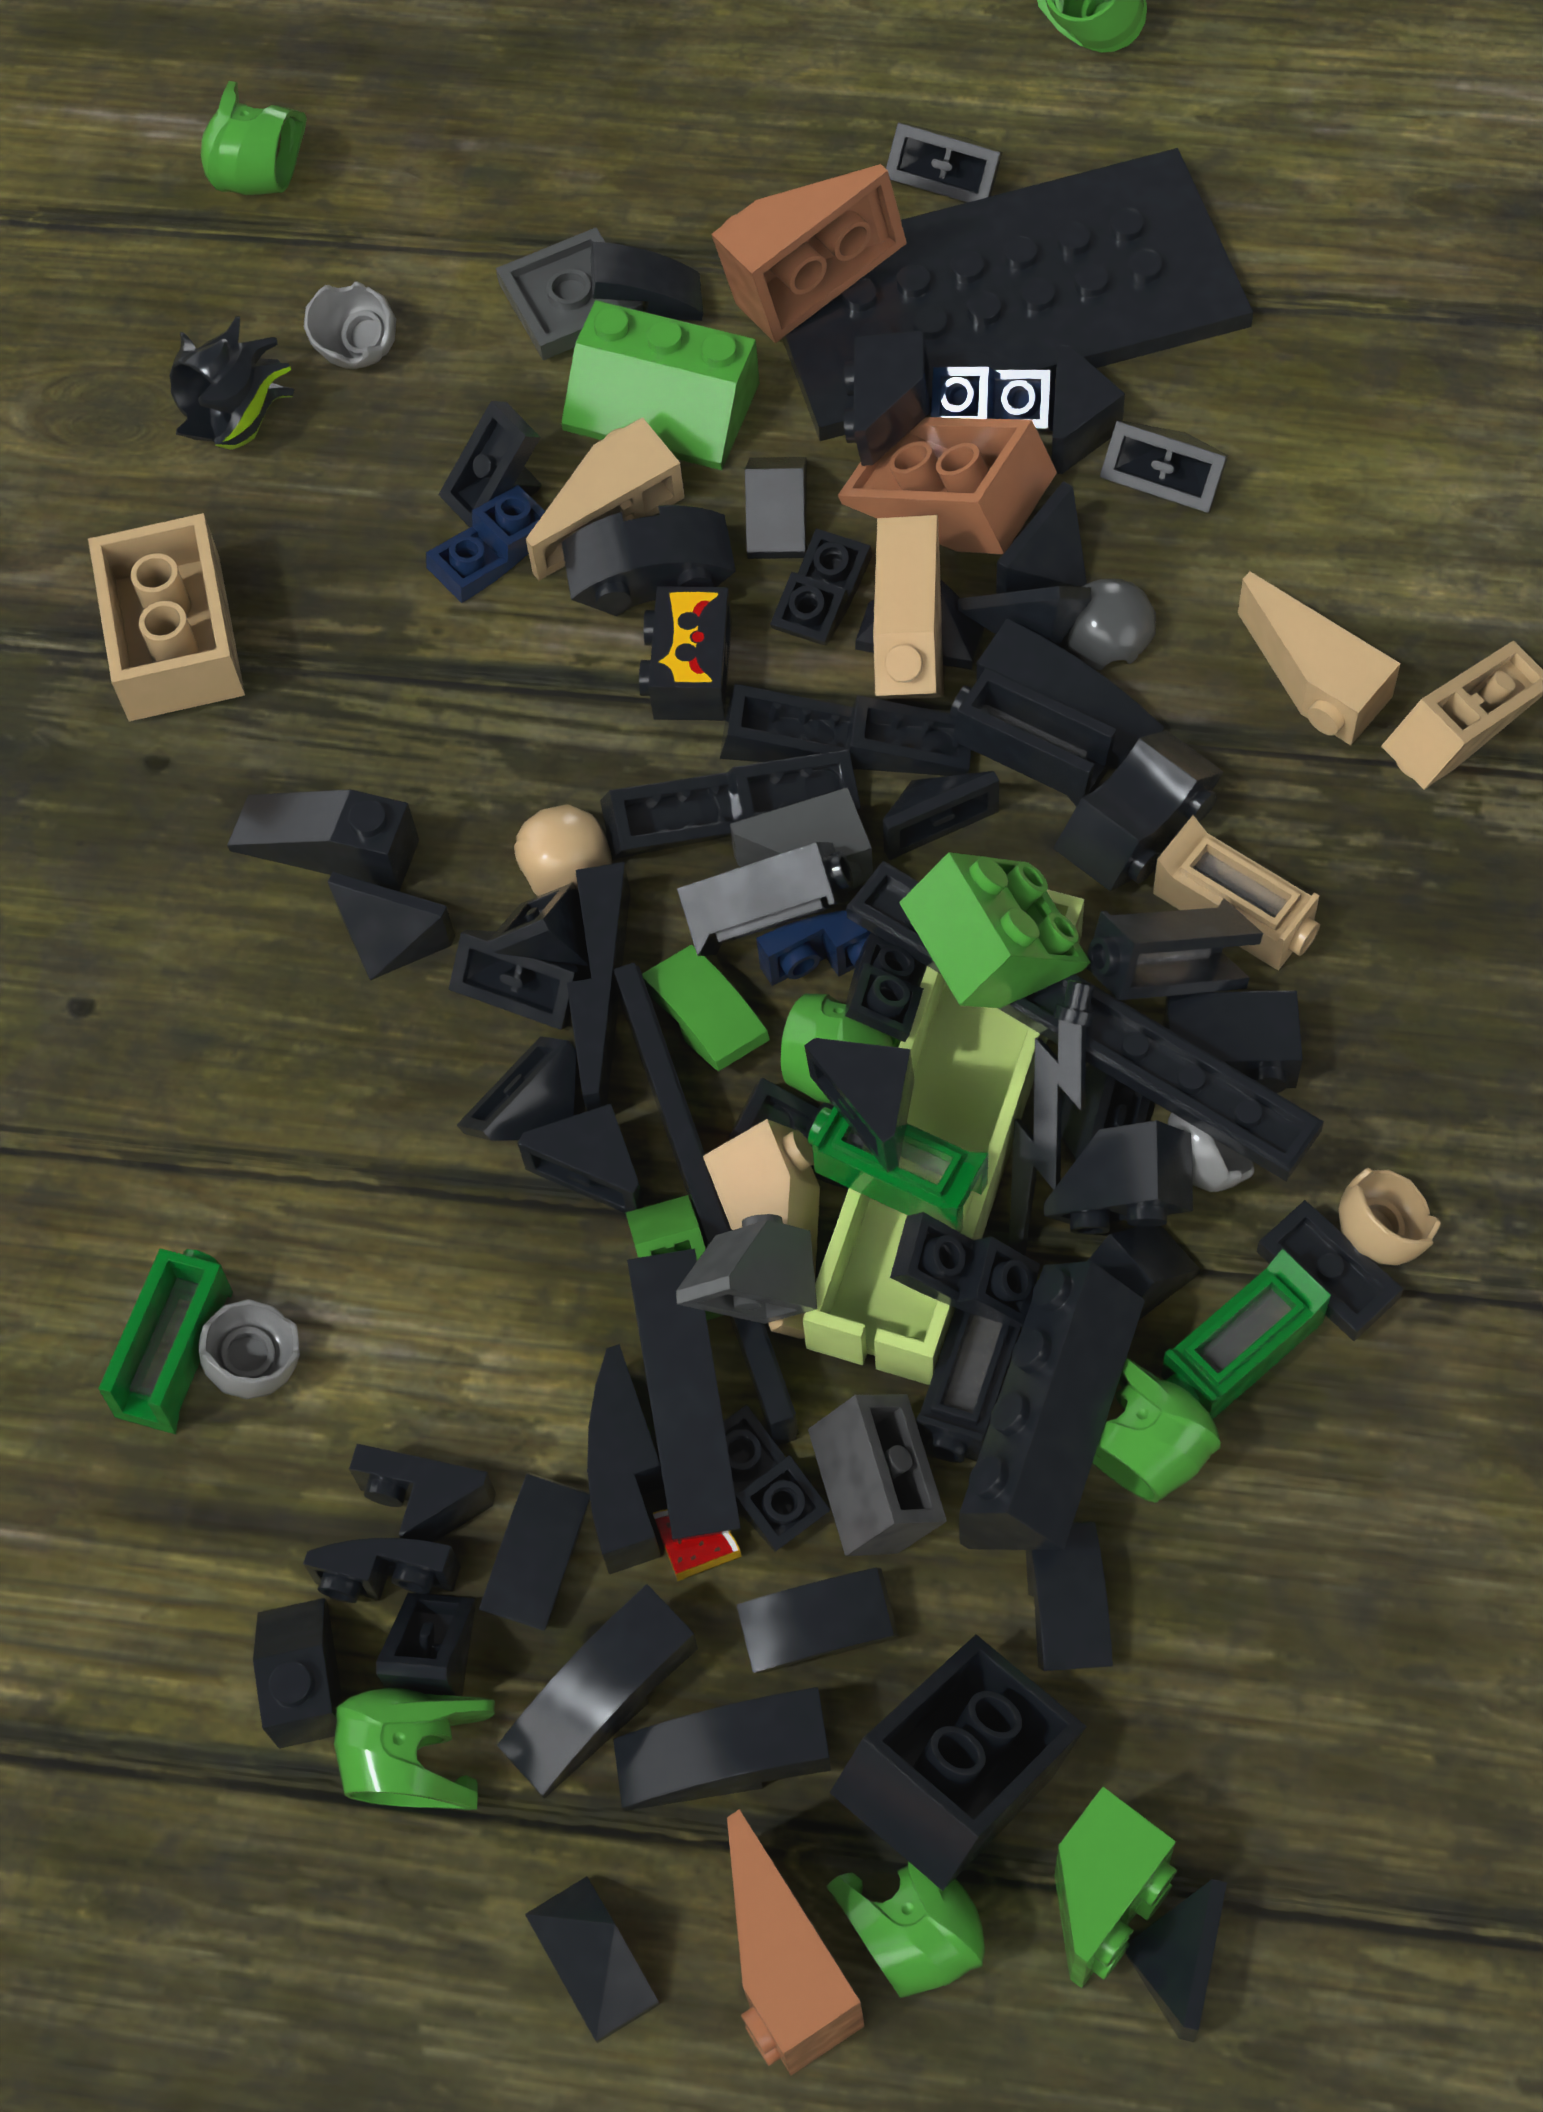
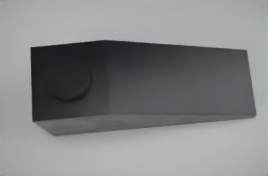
(330, 833)

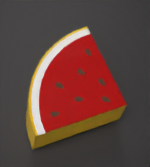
(695, 1554)

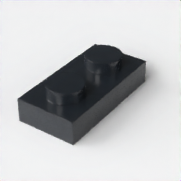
(1356, 1284)

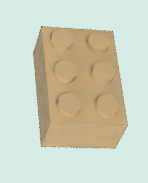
(165, 617)

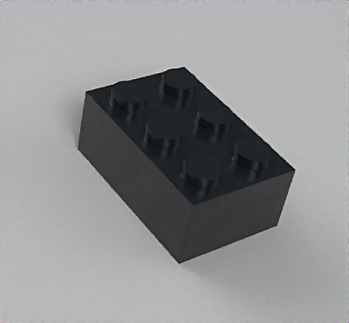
(957, 1761)

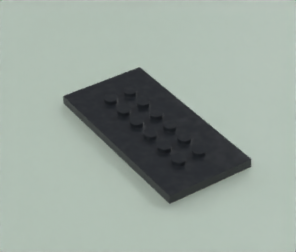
(1084, 261)

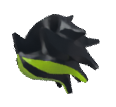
(225, 387)

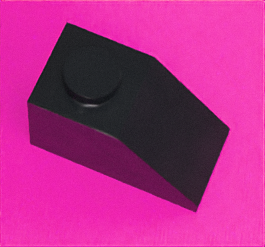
(296, 1673)

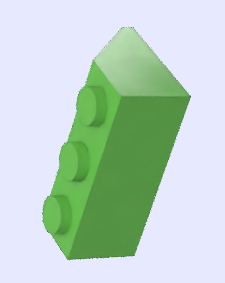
(673, 373)

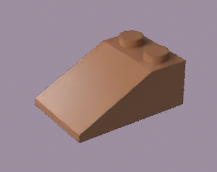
(808, 246)
(967, 471)
(788, 1975)

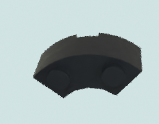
(623, 562)
(1139, 810)

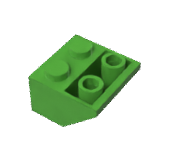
(992, 929)
(1104, 1876)

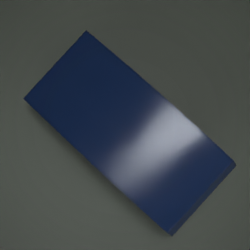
(994, 394)
(487, 548)
(801, 945)

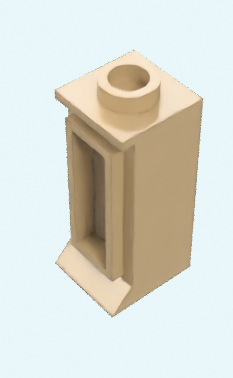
(1202, 871)

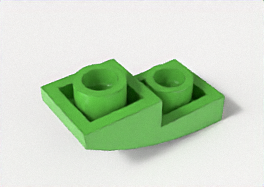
(706, 1006)

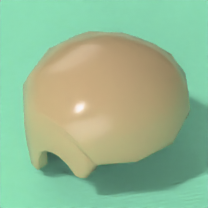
(558, 844)
(1386, 1217)

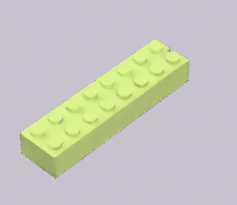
(968, 1089)

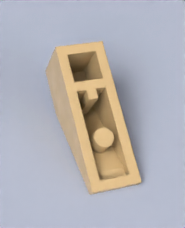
(622, 473)
(908, 609)
(1323, 667)
(1465, 714)
(769, 1174)

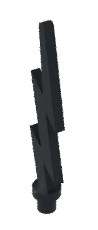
(1051, 1076)

